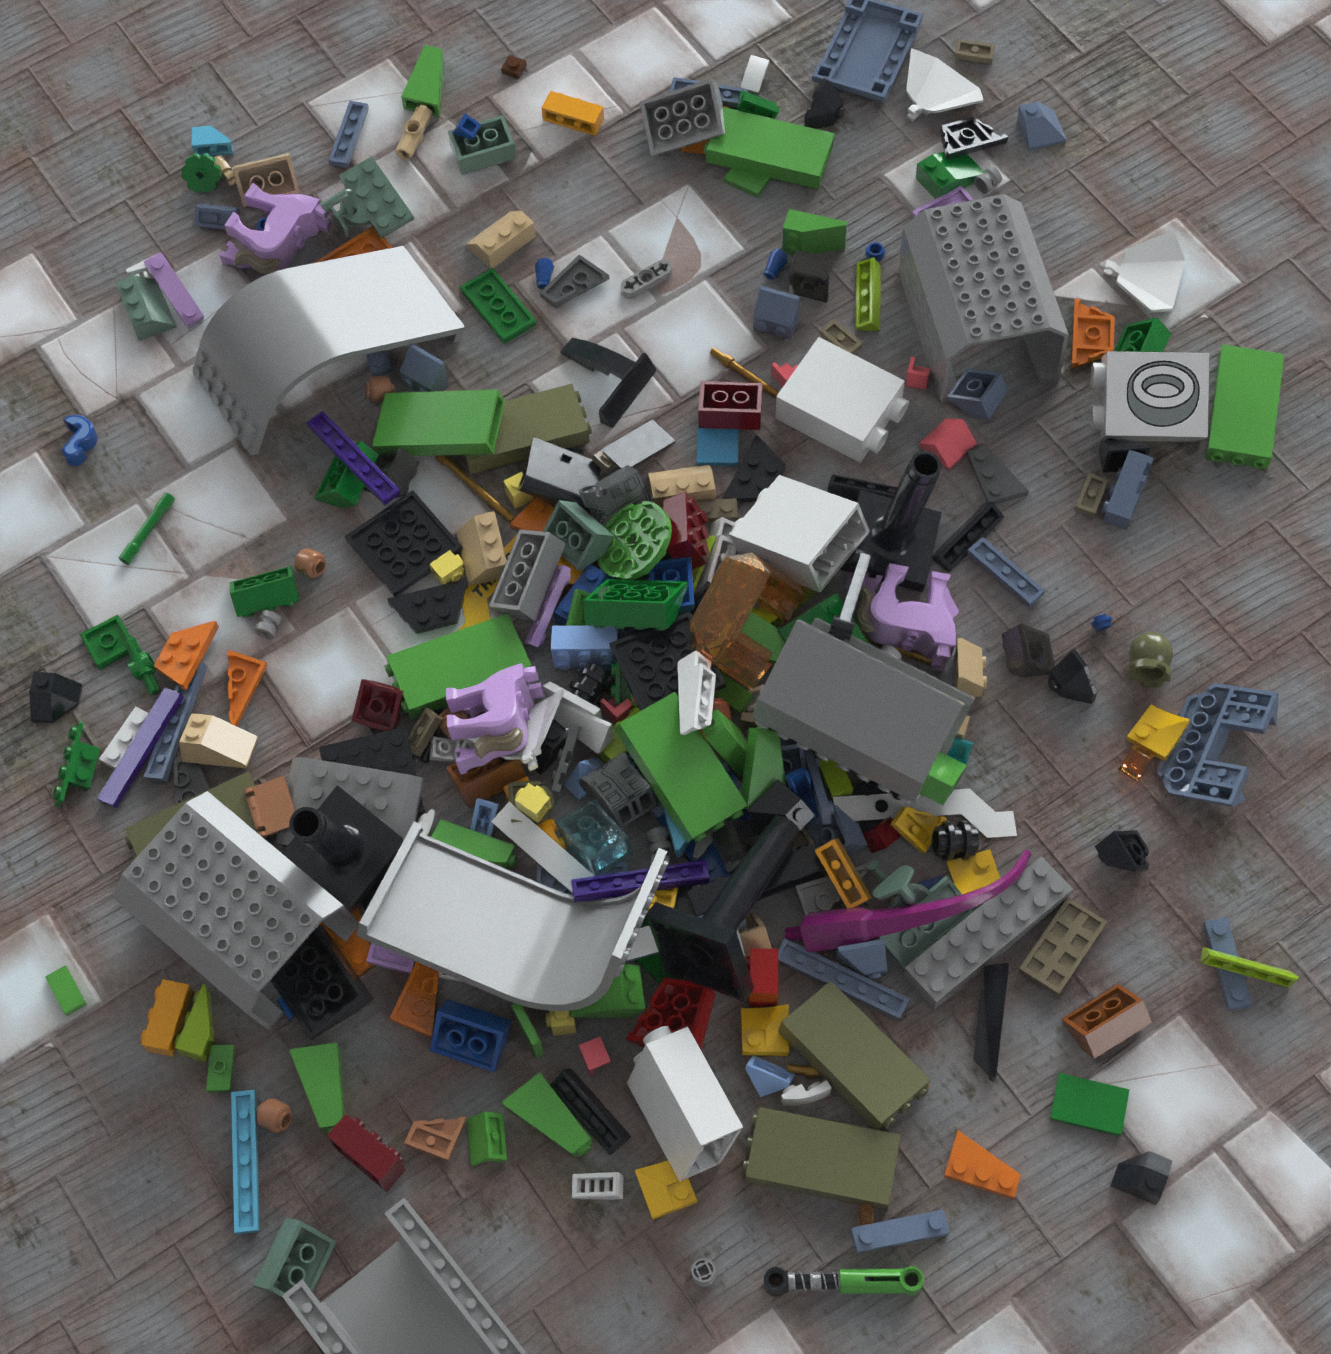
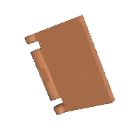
(270, 806)

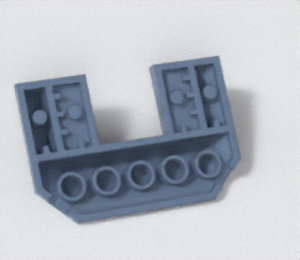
(1193, 765)

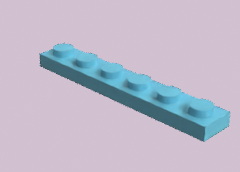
(245, 1162)

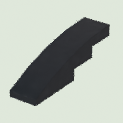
(598, 357)

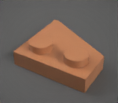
(436, 1136)

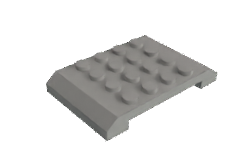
(386, 794)

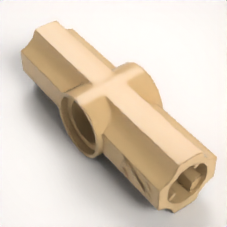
(413, 132)

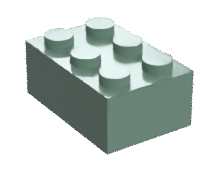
(488, 148)

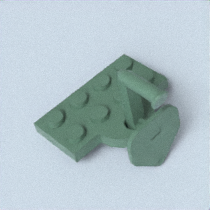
(367, 201)
(911, 943)

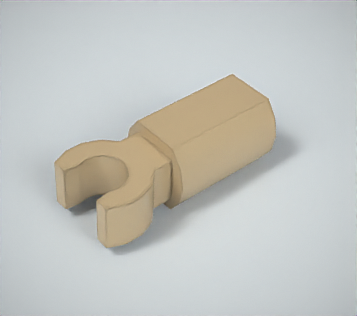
(226, 171)

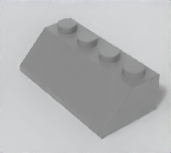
(527, 574)

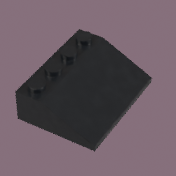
(320, 984)

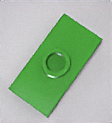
(220, 1068)

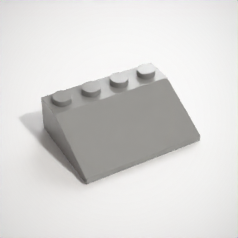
(683, 117)

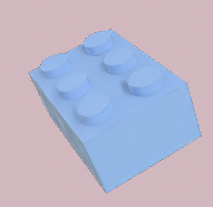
(582, 645)

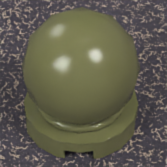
(1150, 660)

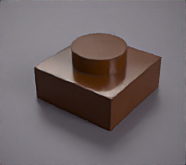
(513, 67)

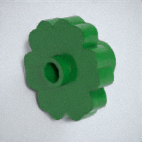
(201, 173)

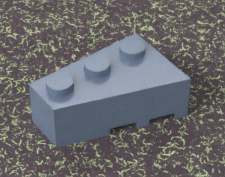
(1128, 489)

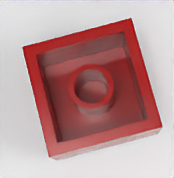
(764, 976)

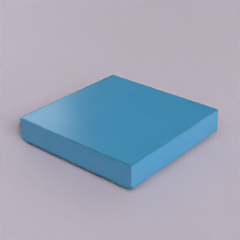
(717, 447)

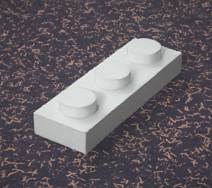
(123, 738)

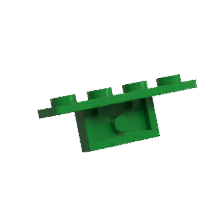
(78, 765)

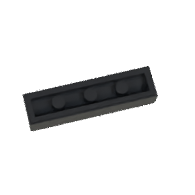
(627, 391)
(850, 487)
(967, 535)
(590, 1111)

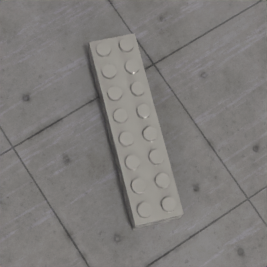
(987, 933)

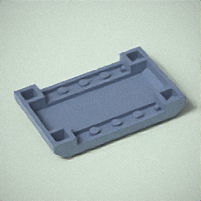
(869, 48)

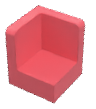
(782, 373)
(917, 376)
(616, 711)
(594, 1054)

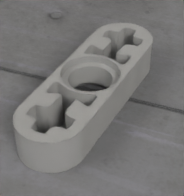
(641, 286)

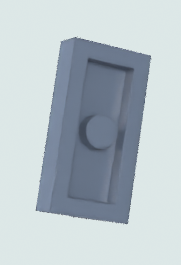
(213, 215)

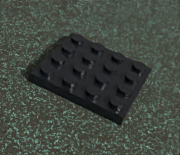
(402, 542)
(651, 660)
(379, 751)

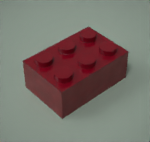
(730, 405)
(688, 529)
(367, 1151)

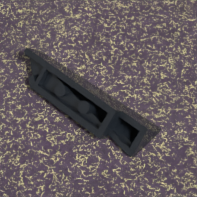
(991, 1018)

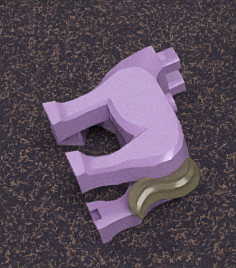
(288, 224)
(910, 624)
(503, 727)

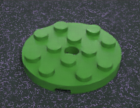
(653, 535)

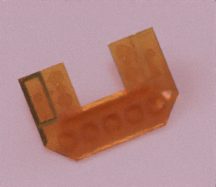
(726, 606)

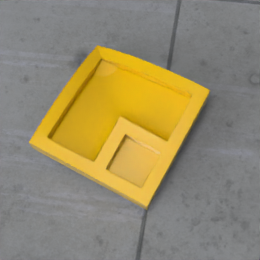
(1158, 731)
(973, 873)
(761, 1032)
(663, 1190)

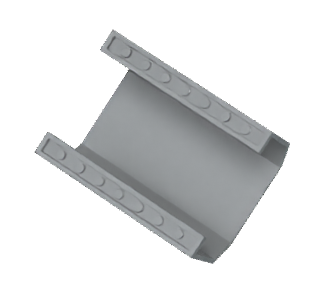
(976, 281)
(861, 708)
(227, 902)
(405, 1303)

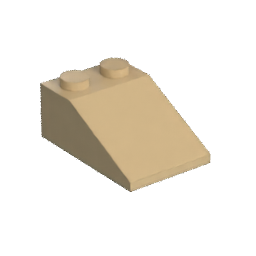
(216, 742)

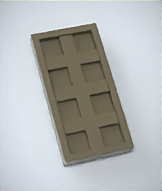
(1062, 946)

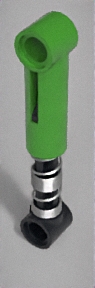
(847, 1281)

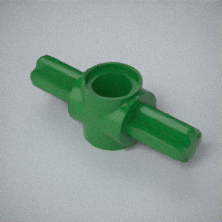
(142, 666)

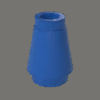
(776, 261)
(543, 270)

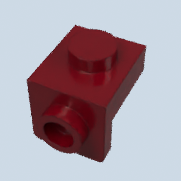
(881, 835)

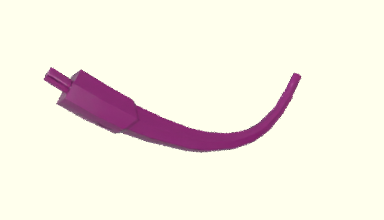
(857, 925)

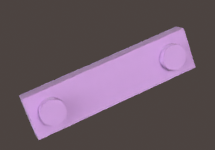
(173, 289)
(537, 631)

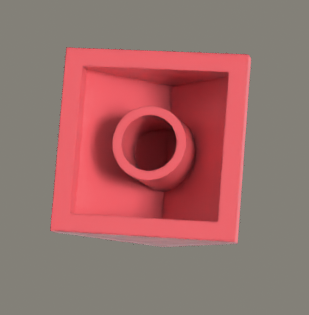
(949, 441)

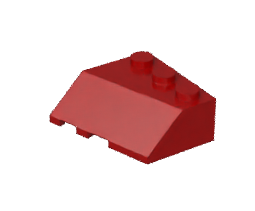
(678, 1006)

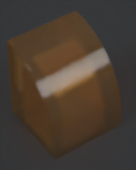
(1136, 762)

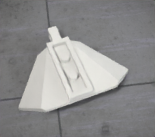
(937, 87)
(1151, 272)
(538, 726)

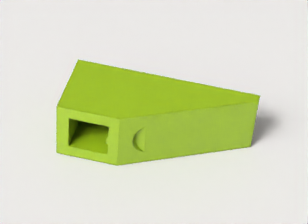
(198, 1028)

